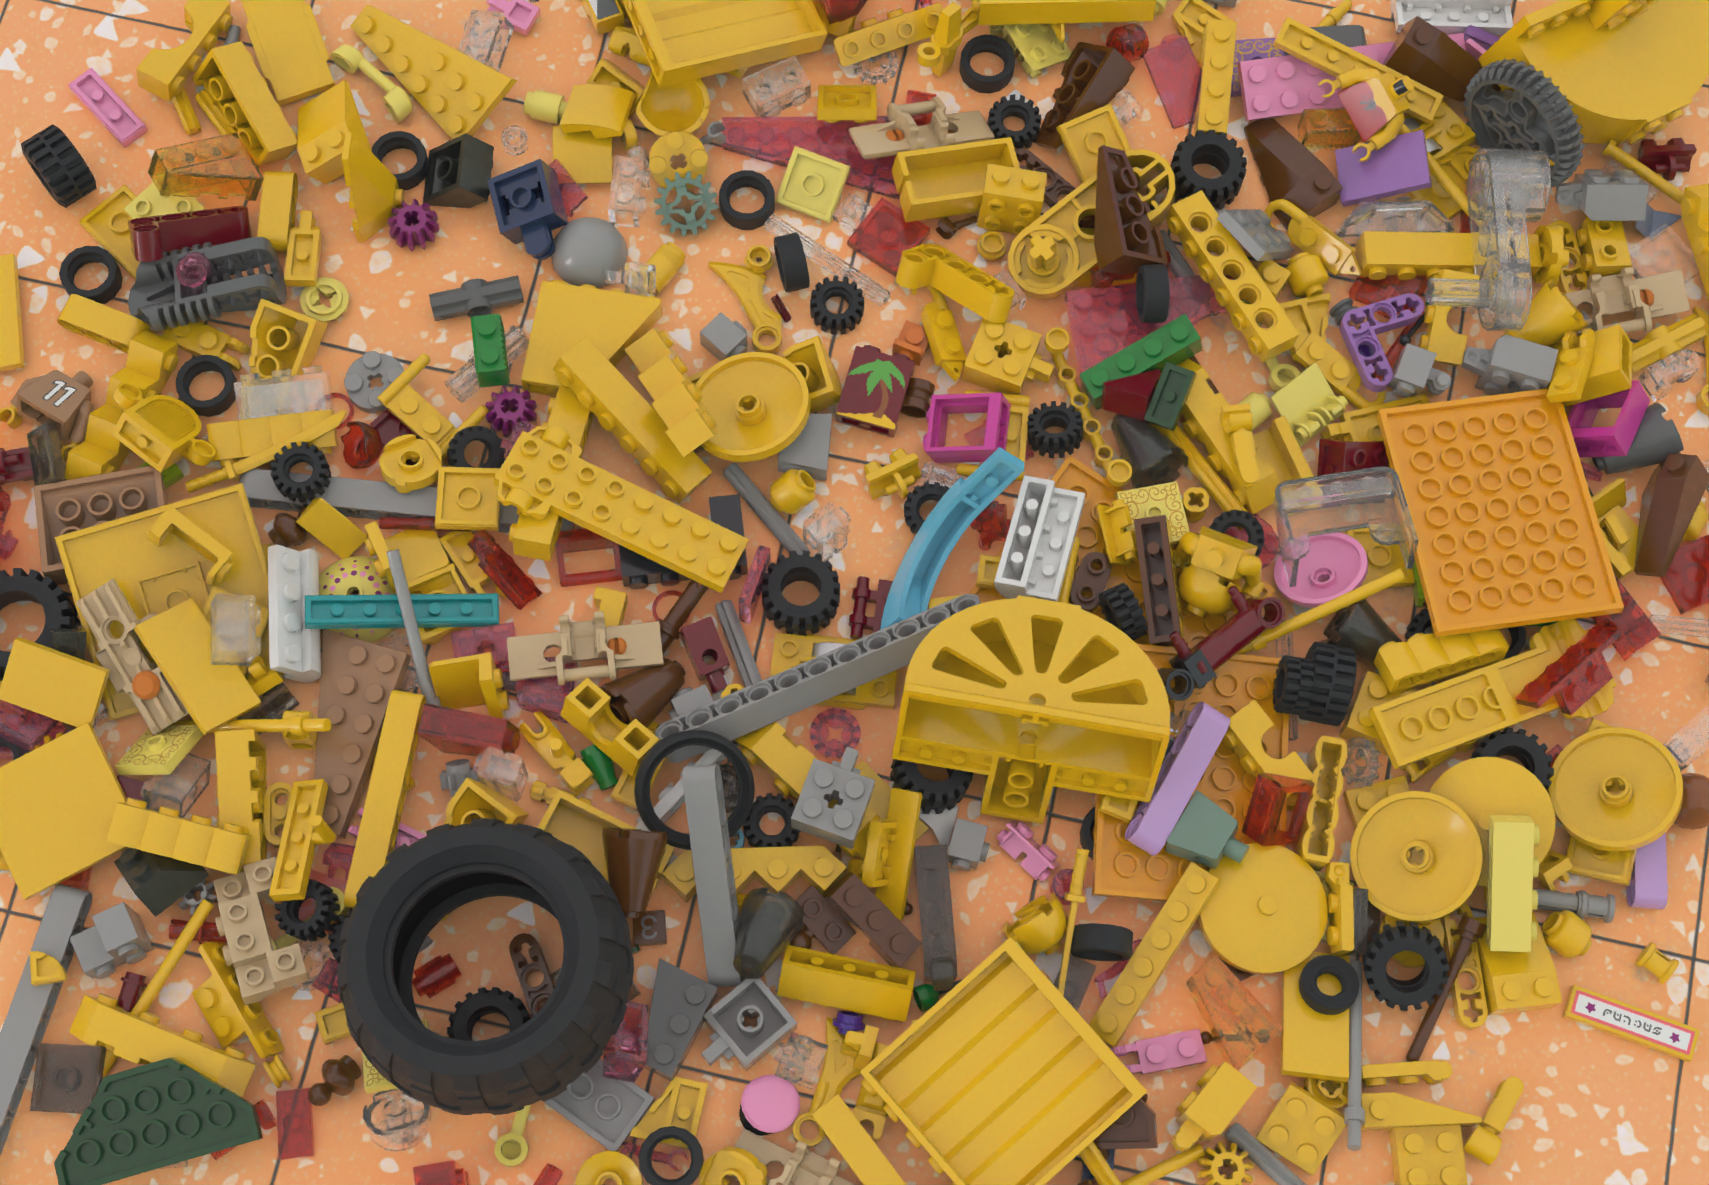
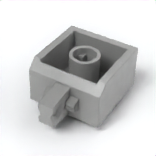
(1606, 196)
(1511, 365)
(836, 782)
(742, 1042)

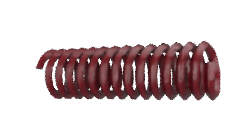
(782, 308)

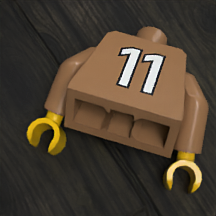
(54, 400)

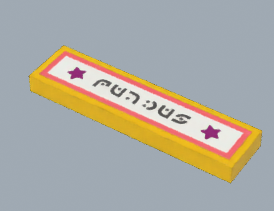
(1631, 1023)

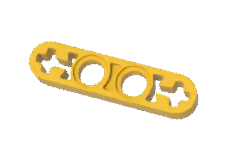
(1471, 966)

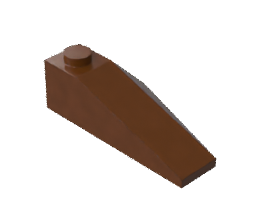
(1090, 82)
(1290, 170)
(1122, 228)

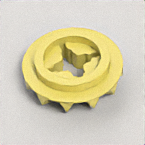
(329, 288)

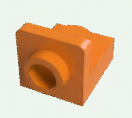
(912, 342)

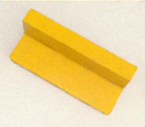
(1282, 451)

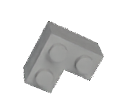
(112, 941)

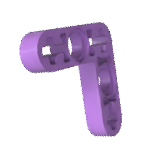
(1367, 335)

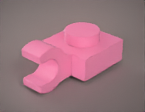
(518, 12)

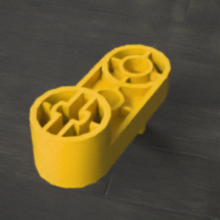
(1046, 261)

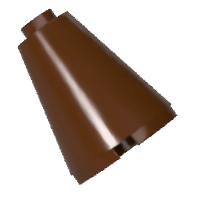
(644, 692)
(633, 865)

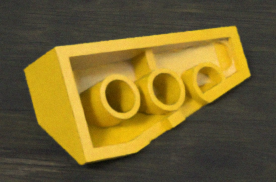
(371, 188)
(283, 339)
(818, 372)
(479, 801)

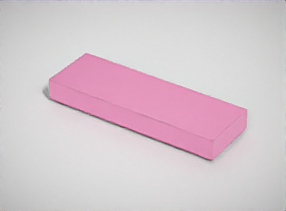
(108, 107)

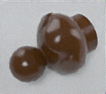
(287, 531)
(338, 1078)

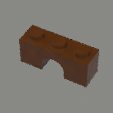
(883, 929)

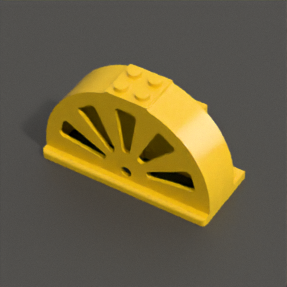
(1616, 60)
(1033, 704)

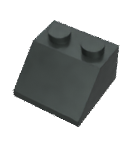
(459, 173)
(157, 878)

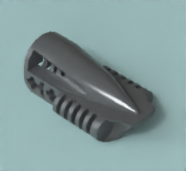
(164, 301)

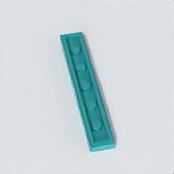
(385, 611)

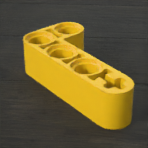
(957, 279)

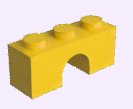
(1439, 337)
(590, 714)
(1245, 738)

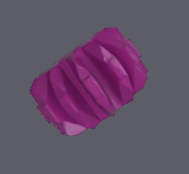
(410, 215)
(511, 401)

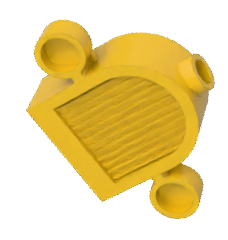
(159, 428)

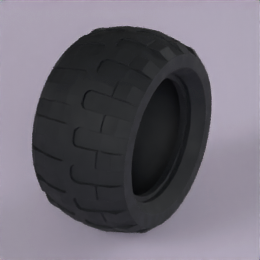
(415, 894)

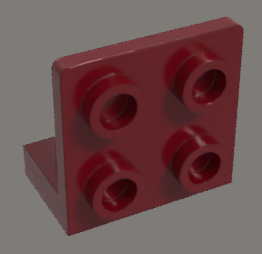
(1345, 456)

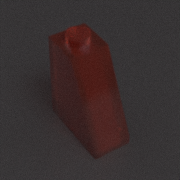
(466, 732)

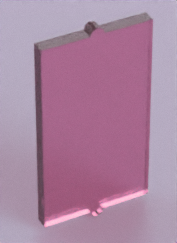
(1175, 79)

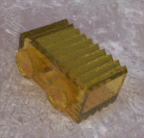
(1327, 129)

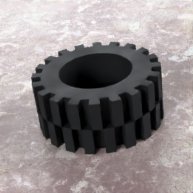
(58, 608)

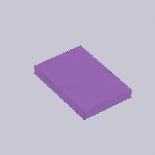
(1390, 171)

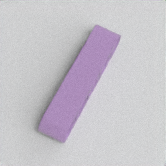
(1178, 778)
(1649, 877)

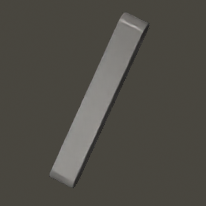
(712, 871)

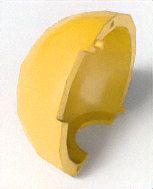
(673, 106)

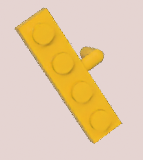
(301, 833)

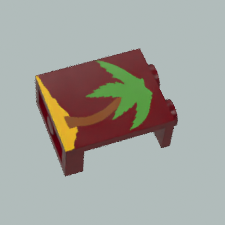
(874, 390)

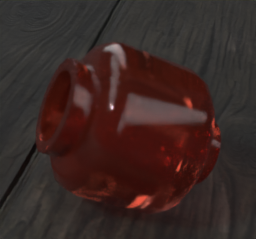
(1129, 41)

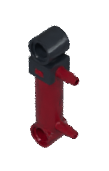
(1197, 665)

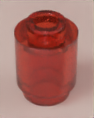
(435, 976)

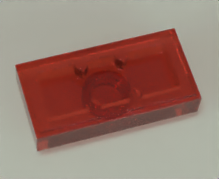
(294, 1124)

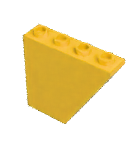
(569, 314)

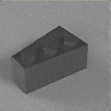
(675, 1017)

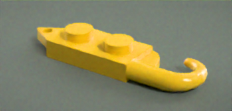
(1317, 239)
(943, 334)
(1337, 370)

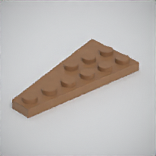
(355, 698)

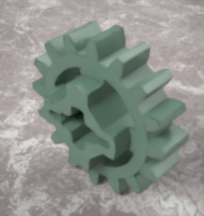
(690, 217)

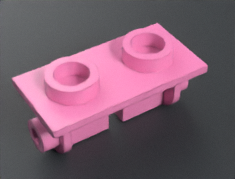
(1038, 857)

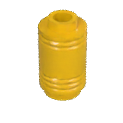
(668, 262)

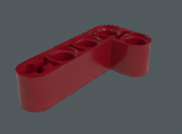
(167, 232)

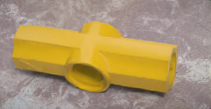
(1666, 341)

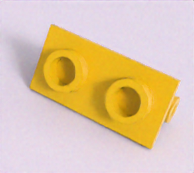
(1120, 545)

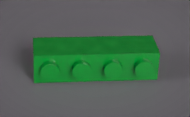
(1168, 344)

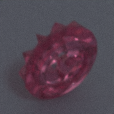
(836, 719)

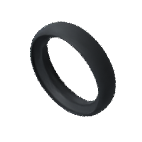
(683, 739)

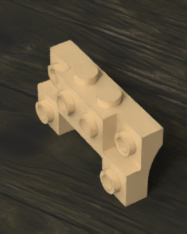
(249, 946)

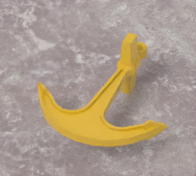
(949, 36)

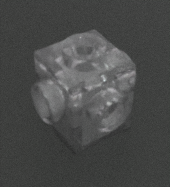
(800, 1059)

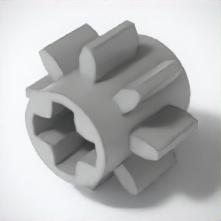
(455, 775)
(206, 893)

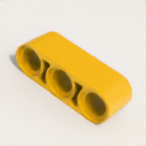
(278, 208)
(100, 322)

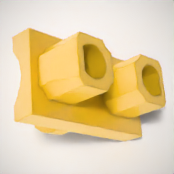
(893, 477)

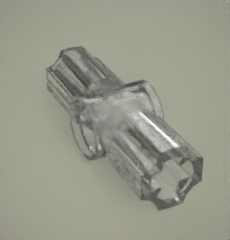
(465, 382)

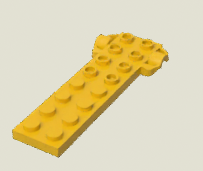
(549, 476)
(1479, 701)

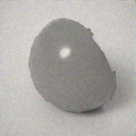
(588, 249)

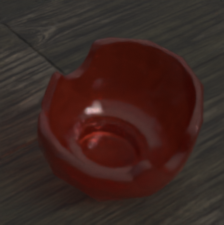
(361, 445)

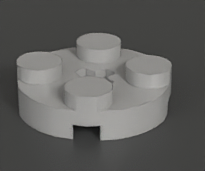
(362, 371)

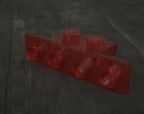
(1575, 674)

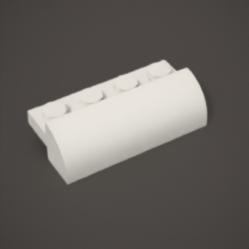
(1455, 15)
(1039, 540)
(291, 646)

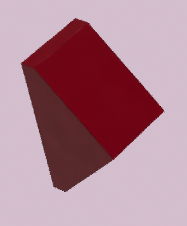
(1130, 394)

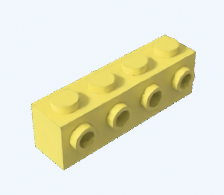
(1511, 883)

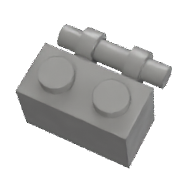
(1415, 370)

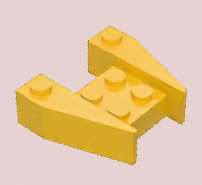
(1422, 1138)

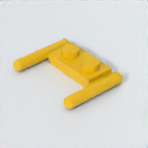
(418, 413)
(1016, 431)

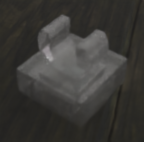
(852, 212)

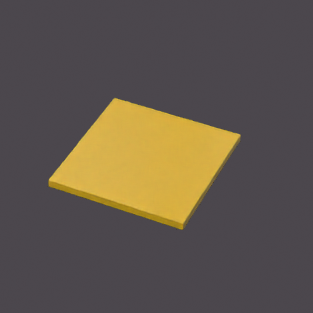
(167, 574)

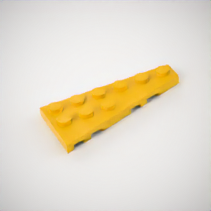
(441, 78)

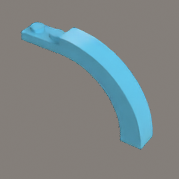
(941, 532)

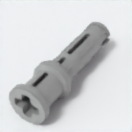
(1579, 903)

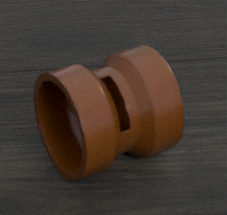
(917, 398)

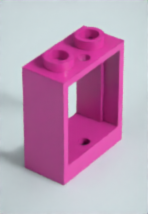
(996, 429)
(1613, 439)

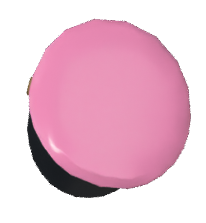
(769, 1105)

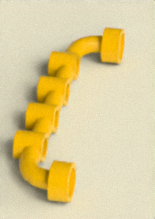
(1117, 471)

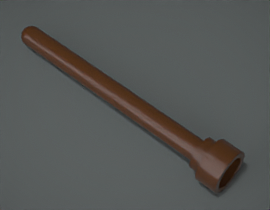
(1469, 933)

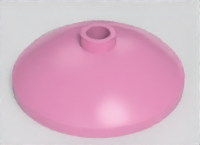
(1328, 571)

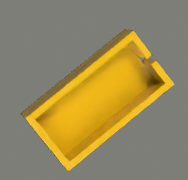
(947, 178)
(582, 826)

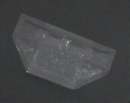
(1393, 216)

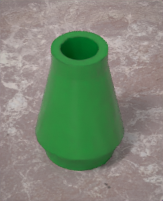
(600, 766)

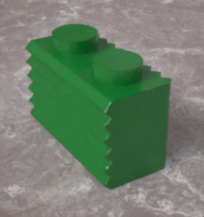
(490, 350)

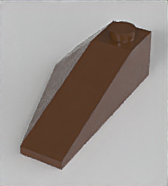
(1433, 59)
(1667, 511)

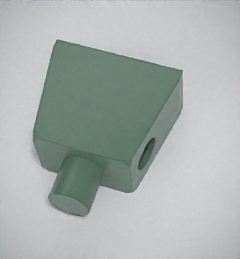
(1205, 834)

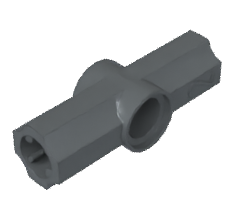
(476, 298)

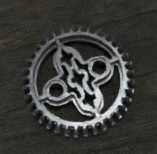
(1528, 118)

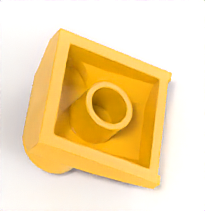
(437, 582)

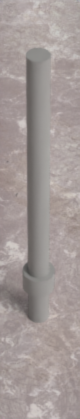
(411, 627)
(1354, 1114)

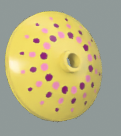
(360, 575)

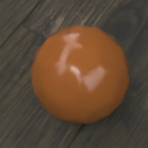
(1695, 803)

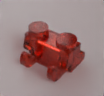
(992, 524)

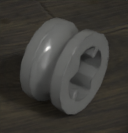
(1341, 308)

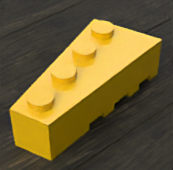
(246, 102)
(242, 785)

